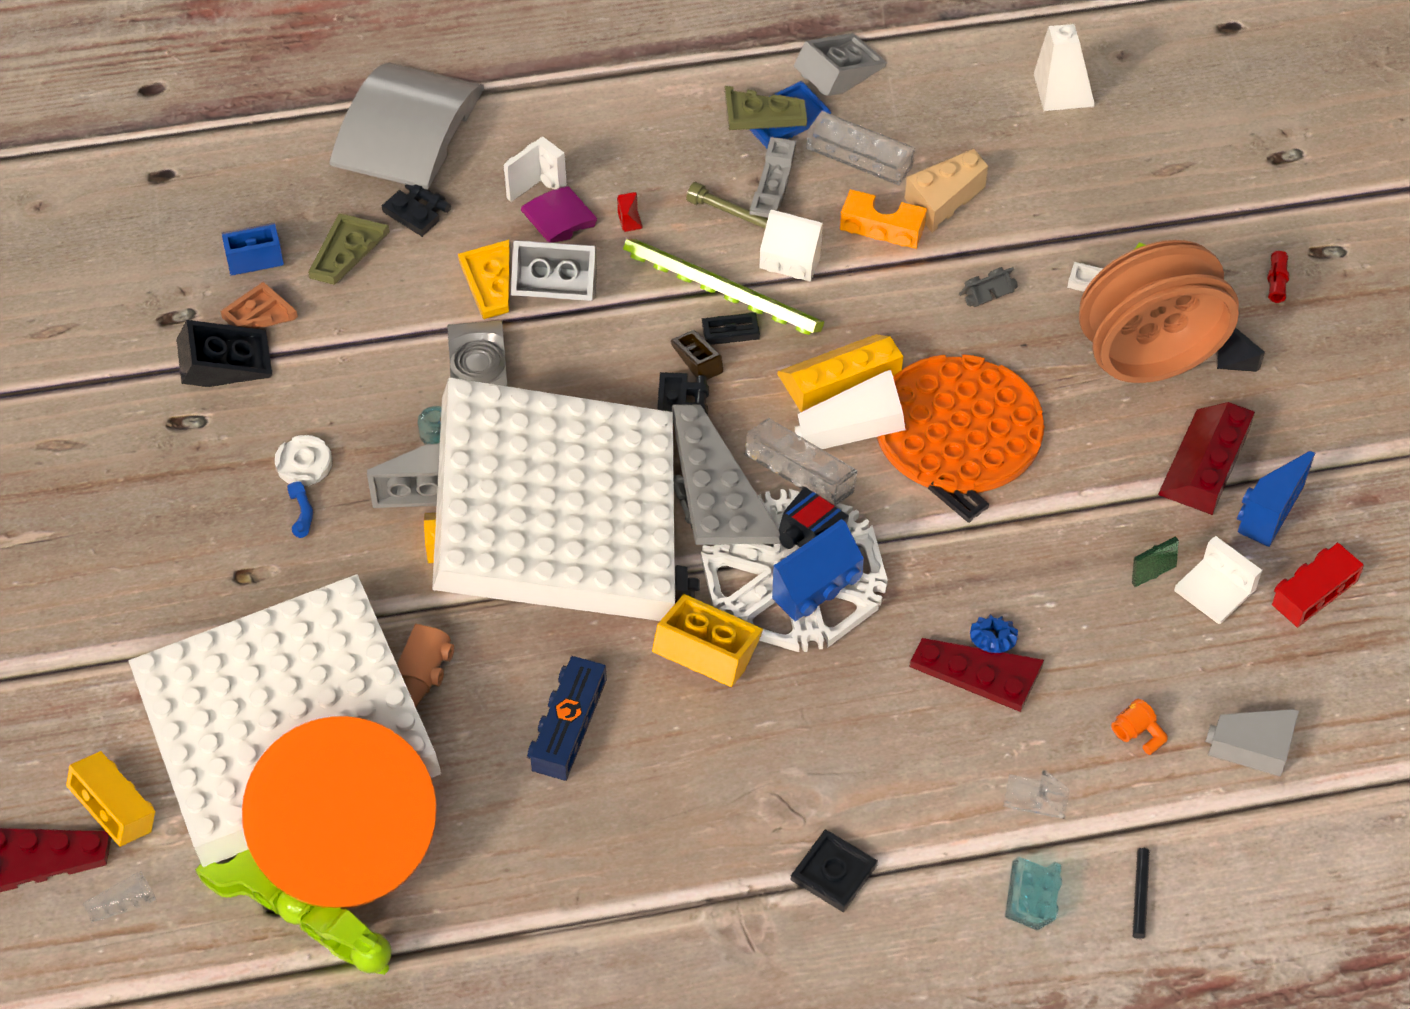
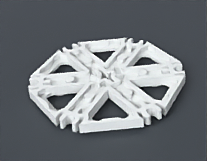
(757, 594)

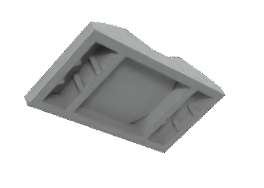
(478, 352)

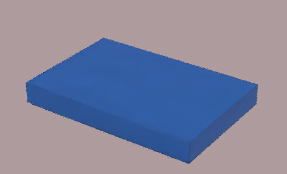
(813, 108)

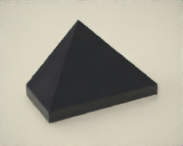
(1240, 354)

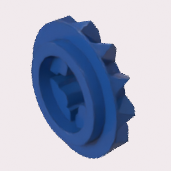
(987, 641)

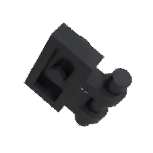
(413, 214)
(675, 388)

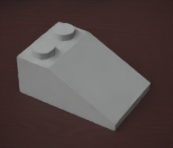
(837, 63)
(407, 479)

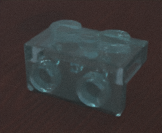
(1033, 893)

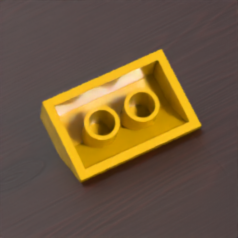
(706, 640)

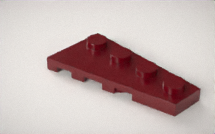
(994, 676)

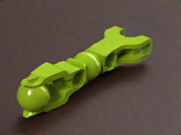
(331, 927)

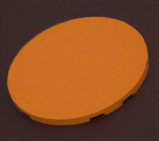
(964, 424)
(339, 812)

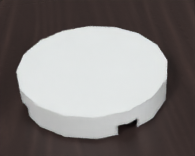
(303, 460)

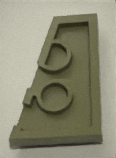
(758, 111)
(345, 246)

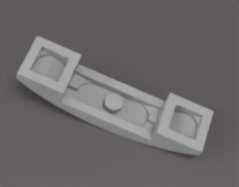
(774, 177)

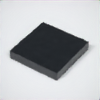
(834, 870)

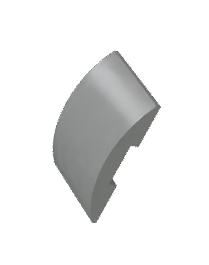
(403, 124)

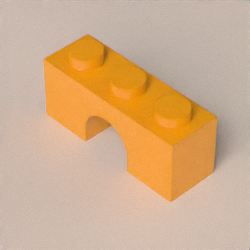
(901, 227)

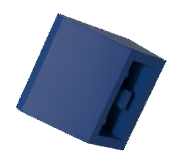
(252, 248)

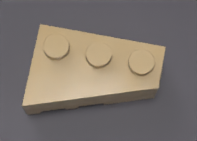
(946, 186)

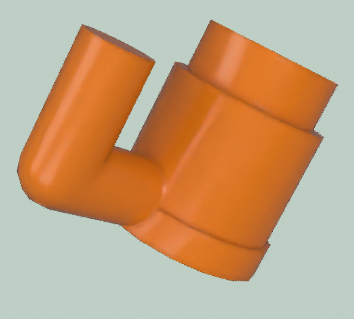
(1137, 719)

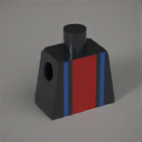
(807, 518)

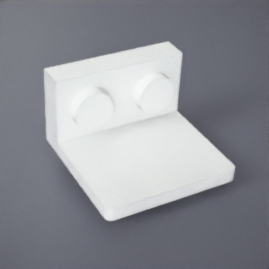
(535, 163)
(1219, 581)

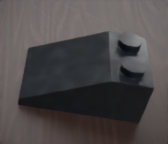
(221, 354)

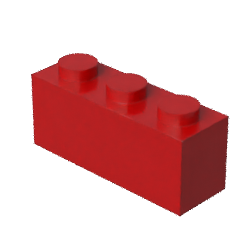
(1317, 584)

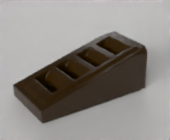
(699, 357)

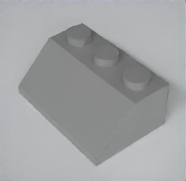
(554, 270)

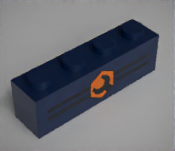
(567, 718)

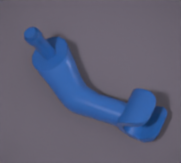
(303, 523)

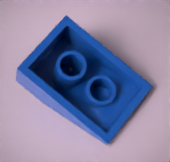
(1273, 499)

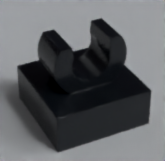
(683, 584)

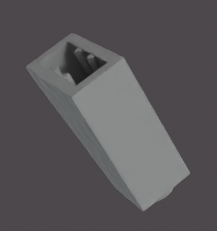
(1254, 739)

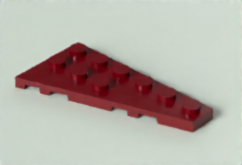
(42, 853)

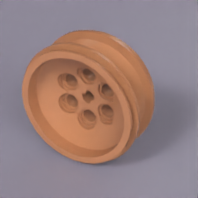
(1158, 311)

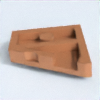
(258, 309)

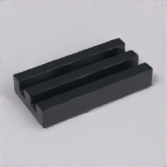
(731, 332)
(956, 506)

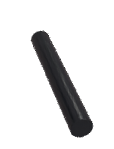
(1141, 893)

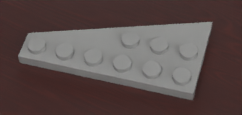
(717, 491)

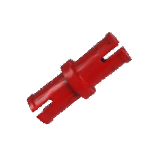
(1278, 277)

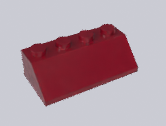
(1207, 456)

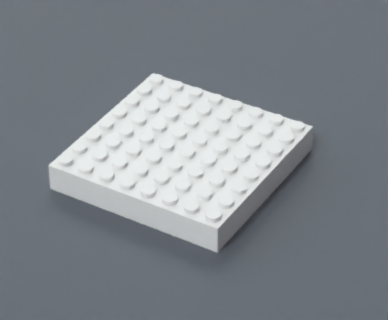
(555, 501)
(250, 681)

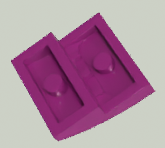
(558, 214)

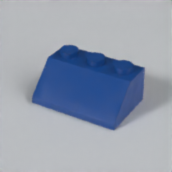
(817, 571)

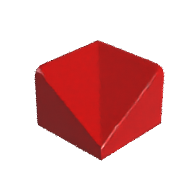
(628, 212)

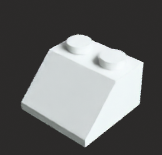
(791, 245)

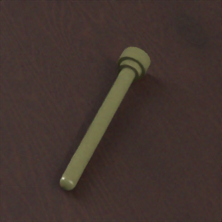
(699, 195)

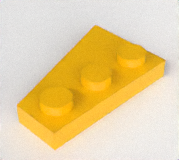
(488, 277)

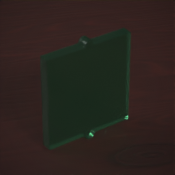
(1155, 561)

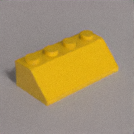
(840, 370)

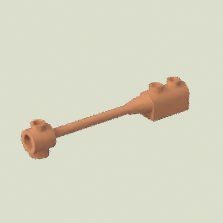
(422, 660)

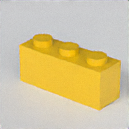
(110, 798)

